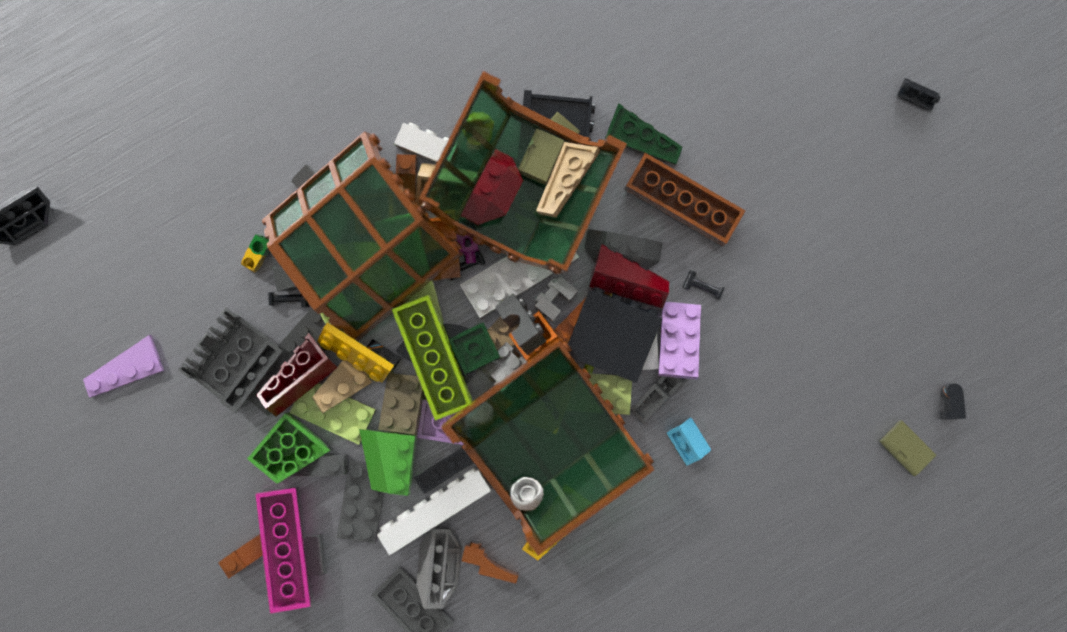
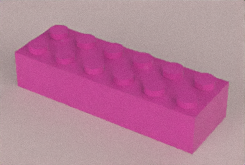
(283, 549)

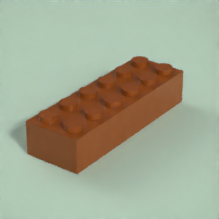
(684, 200)

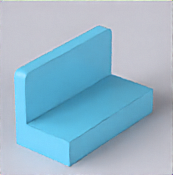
(689, 441)

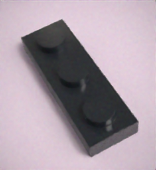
(443, 470)

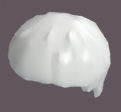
(526, 493)

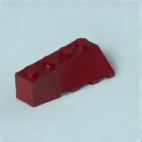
(628, 279)
(297, 376)

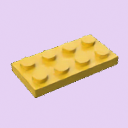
(355, 353)

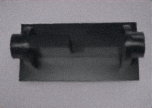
(918, 94)

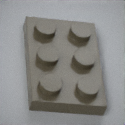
(401, 404)

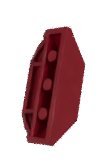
(494, 190)

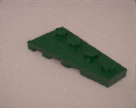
(643, 136)

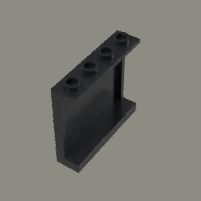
(575, 110)
(614, 334)

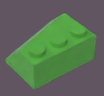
(287, 449)
(389, 460)

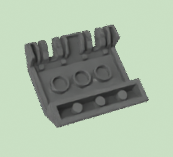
(232, 360)

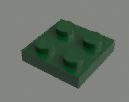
(474, 348)

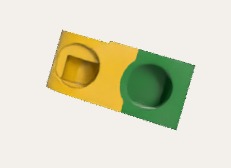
(255, 253)

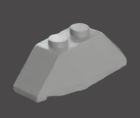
(438, 568)

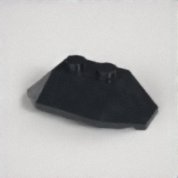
(23, 215)

